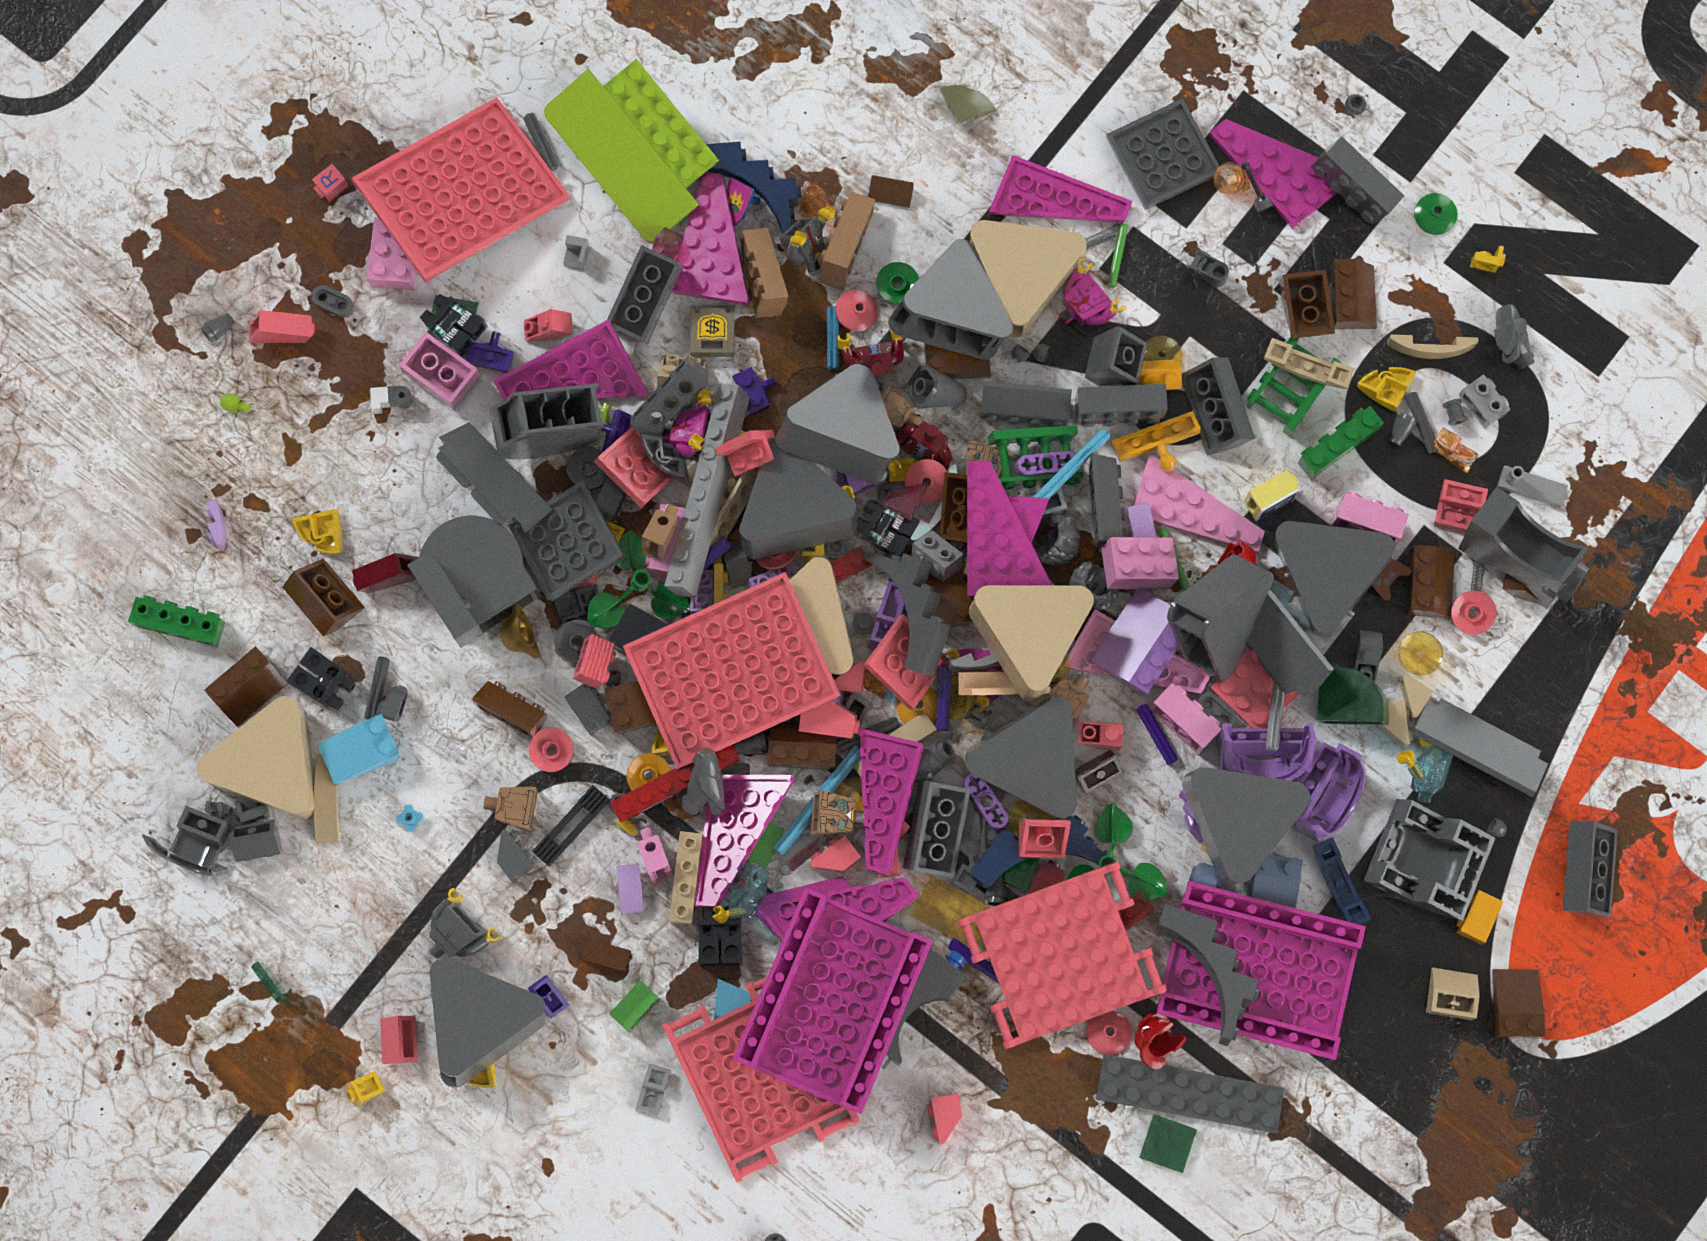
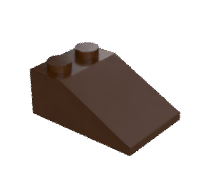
(1307, 304)
(956, 364)
(954, 507)
(954, 601)
(629, 708)
(1517, 1004)

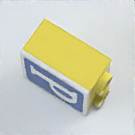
(1272, 495)

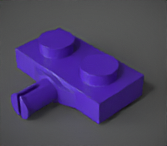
(490, 355)
(755, 389)
(618, 426)

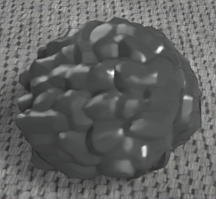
(1060, 543)
(1094, 579)

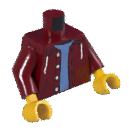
(878, 357)
(925, 443)

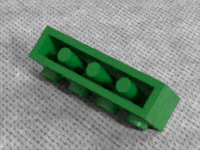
(1341, 442)
(176, 621)

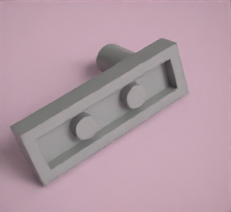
(1532, 486)

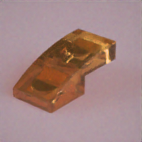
(1450, 447)

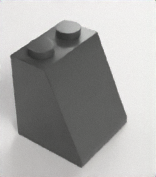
(1115, 358)

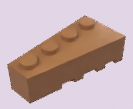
(845, 240)
(763, 273)

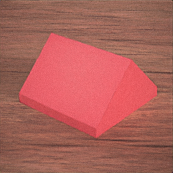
(1043, 838)

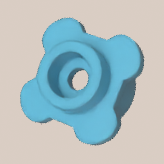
(403, 818)

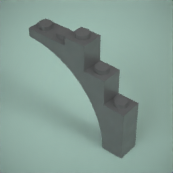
(921, 602)
(1220, 962)

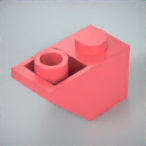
(548, 326)
(1100, 735)
(837, 858)
(946, 1115)

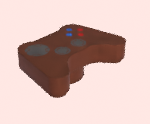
(1392, 571)

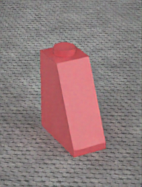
(280, 327)
(831, 720)

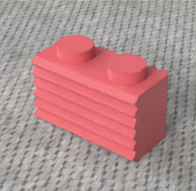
(594, 661)

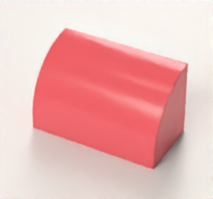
(398, 1039)

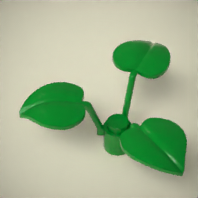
(606, 612)
(1115, 827)

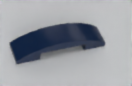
(1339, 882)

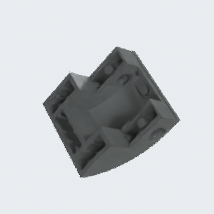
(1429, 859)

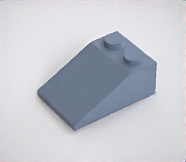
(1277, 880)

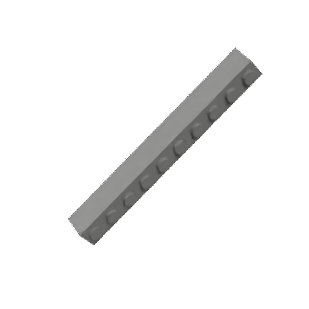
(706, 493)

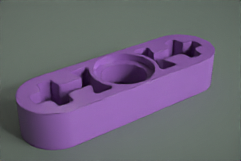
(1054, 457)
(1000, 812)

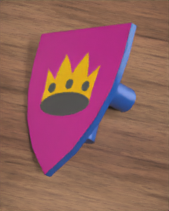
(740, 198)

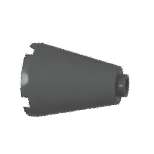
(933, 389)

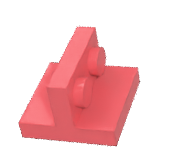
(747, 450)

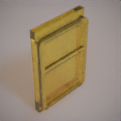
(944, 905)

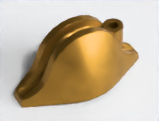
(518, 633)

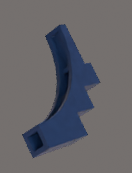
(778, 194)
(1004, 852)

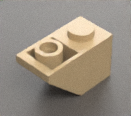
(1398, 726)

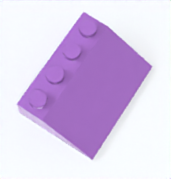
(1138, 643)

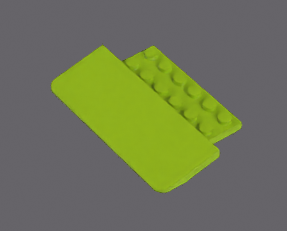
(633, 145)

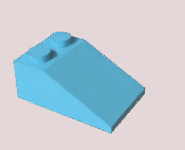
(358, 750)

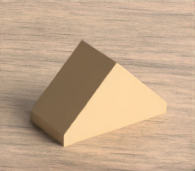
(1414, 694)

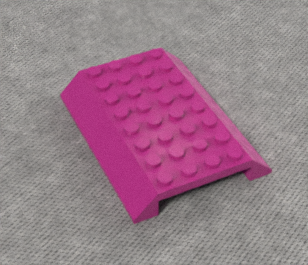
(1294, 954)
(832, 1001)

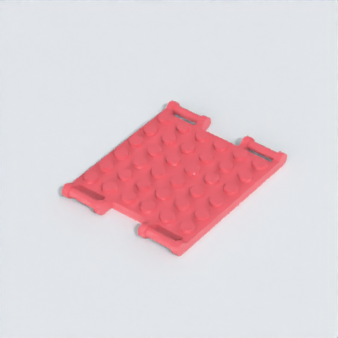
(1062, 955)
(742, 1104)

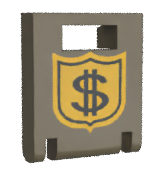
(712, 326)

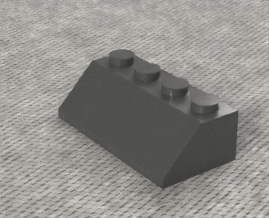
(1025, 404)
(1217, 405)
(1106, 499)
(936, 828)
(1590, 869)

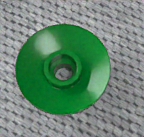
(1429, 220)
(894, 273)

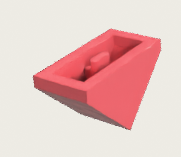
(852, 679)

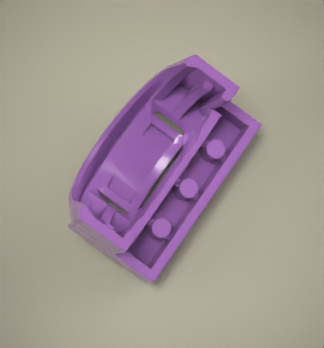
(1294, 744)
(1339, 797)

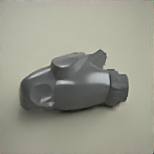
(1513, 337)
(934, 759)
(705, 784)

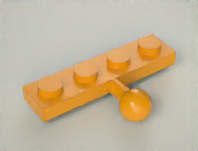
(1157, 438)

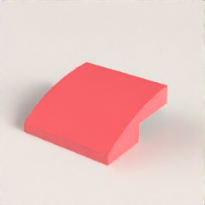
(1458, 505)

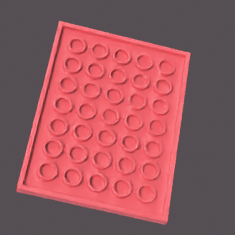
(460, 189)
(731, 670)

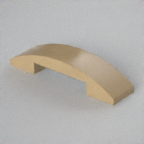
(1405, 345)
(1308, 366)
(915, 730)
(326, 805)

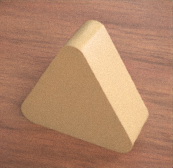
(1026, 266)
(822, 606)
(1030, 629)
(267, 760)

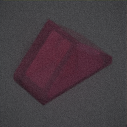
(905, 500)

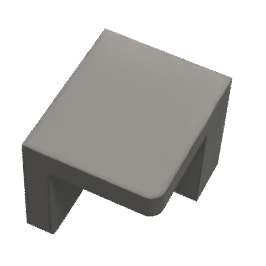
(576, 252)

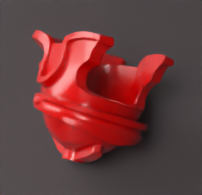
(1155, 1041)

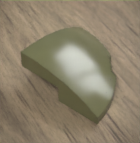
(966, 102)

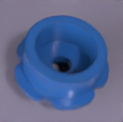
(956, 959)

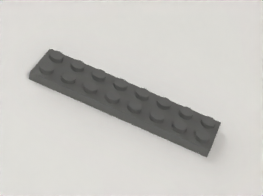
(1190, 1094)

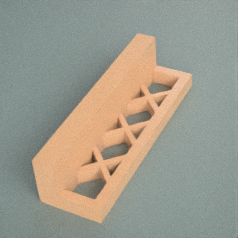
(987, 684)

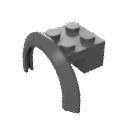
(196, 843)

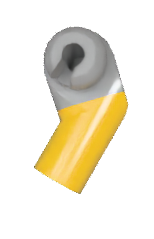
(635, 827)

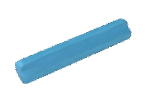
(832, 339)

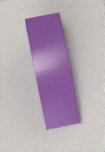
(889, 611)

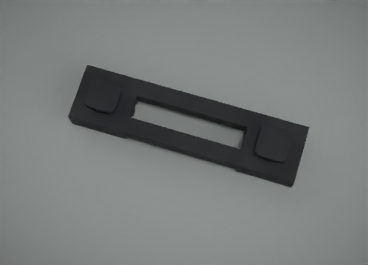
(592, 801)

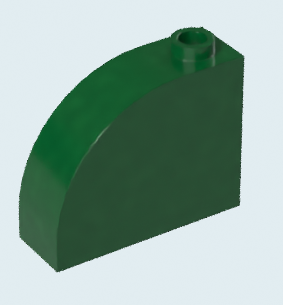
(1351, 699)

